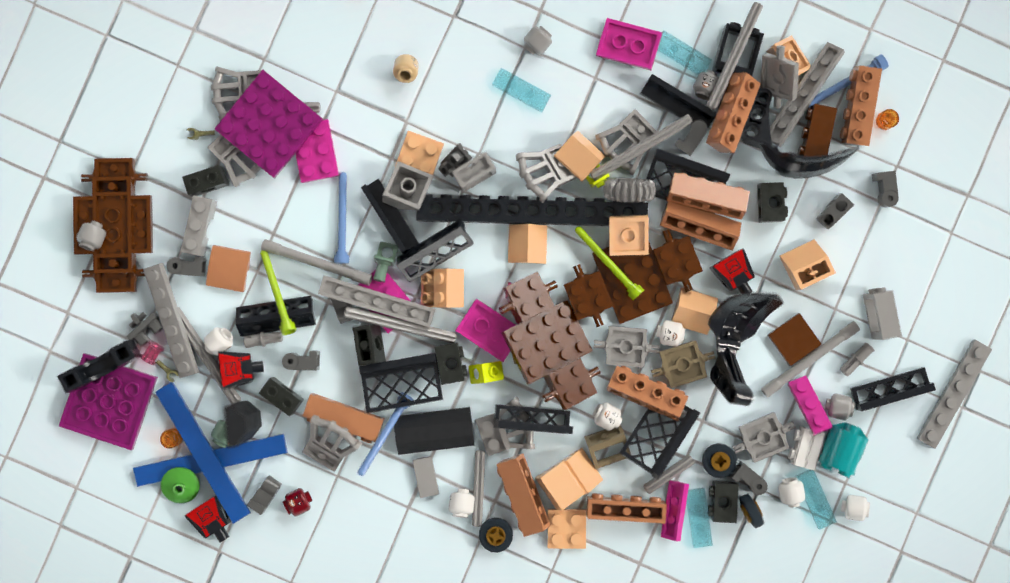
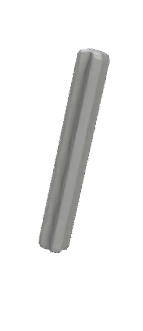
(478, 490)

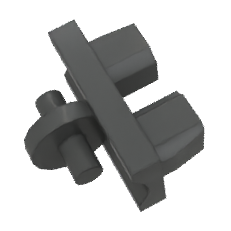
(454, 160)
(151, 322)

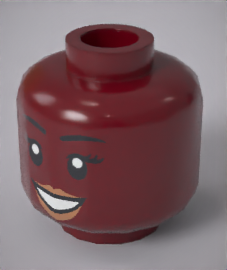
(297, 502)

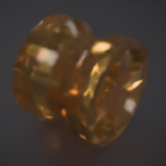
(889, 116)
(168, 441)

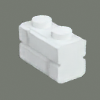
(806, 448)

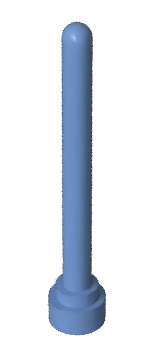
(878, 62)
(341, 255)
(382, 437)

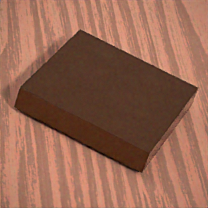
(794, 339)

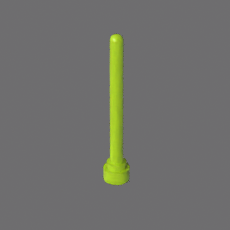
(633, 289)
(287, 326)

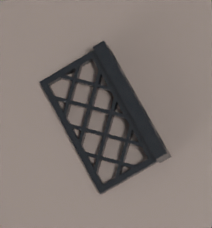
(686, 165)
(400, 366)
(670, 447)

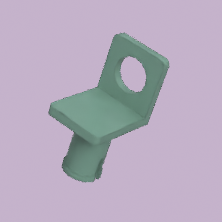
(383, 262)

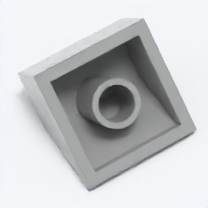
(407, 187)

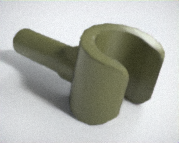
(197, 133)
(166, 369)

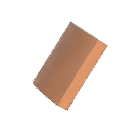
(228, 268)

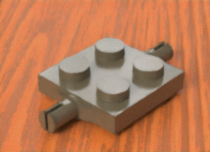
(683, 364)

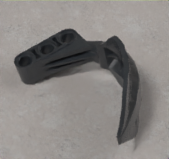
(787, 164)
(733, 323)

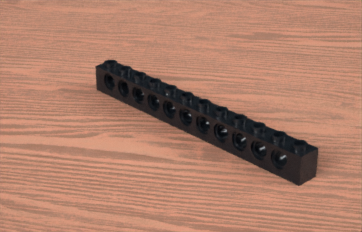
(522, 217)

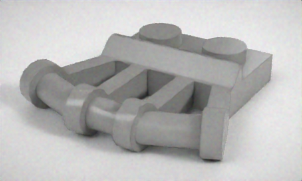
(244, 80)
(635, 129)
(226, 153)
(556, 171)
(497, 439)
(324, 451)

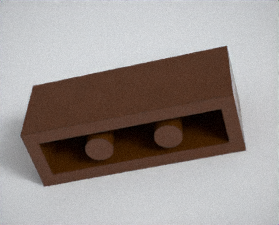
(818, 130)

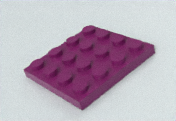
(268, 124)
(110, 406)

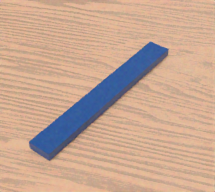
(203, 452)
(228, 456)

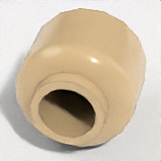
(405, 68)

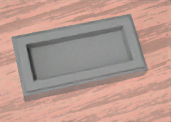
(425, 476)

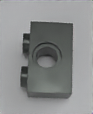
(205, 180)
(765, 211)
(369, 344)
(447, 374)
(281, 396)
(728, 512)

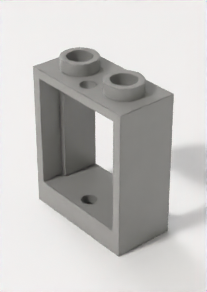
(471, 176)
(882, 314)

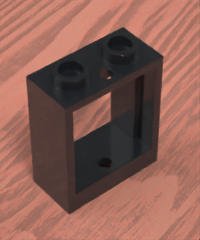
(734, 29)

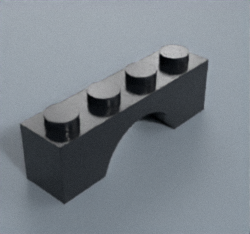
(99, 367)

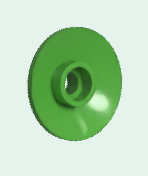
(180, 477)

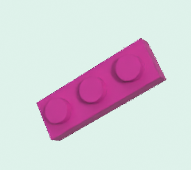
(810, 405)
(675, 510)

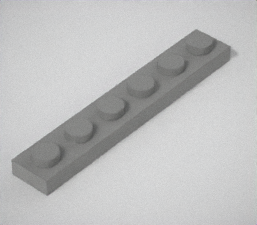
(806, 92)
(376, 301)
(171, 320)
(954, 393)

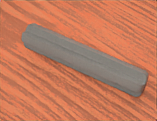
(669, 474)

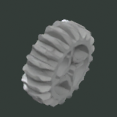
(629, 189)

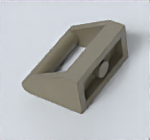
(603, 440)

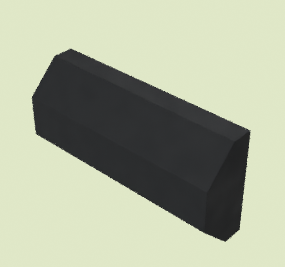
(241, 422)
(434, 431)

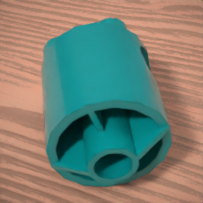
(843, 448)

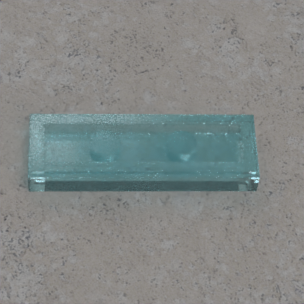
(683, 53)
(521, 90)
(816, 499)
(699, 518)

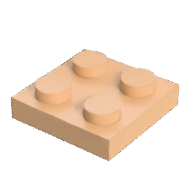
(420, 152)
(628, 235)
(567, 529)

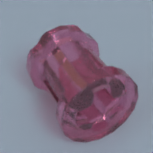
(152, 352)

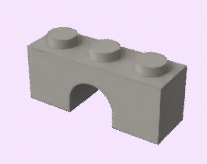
(195, 234)

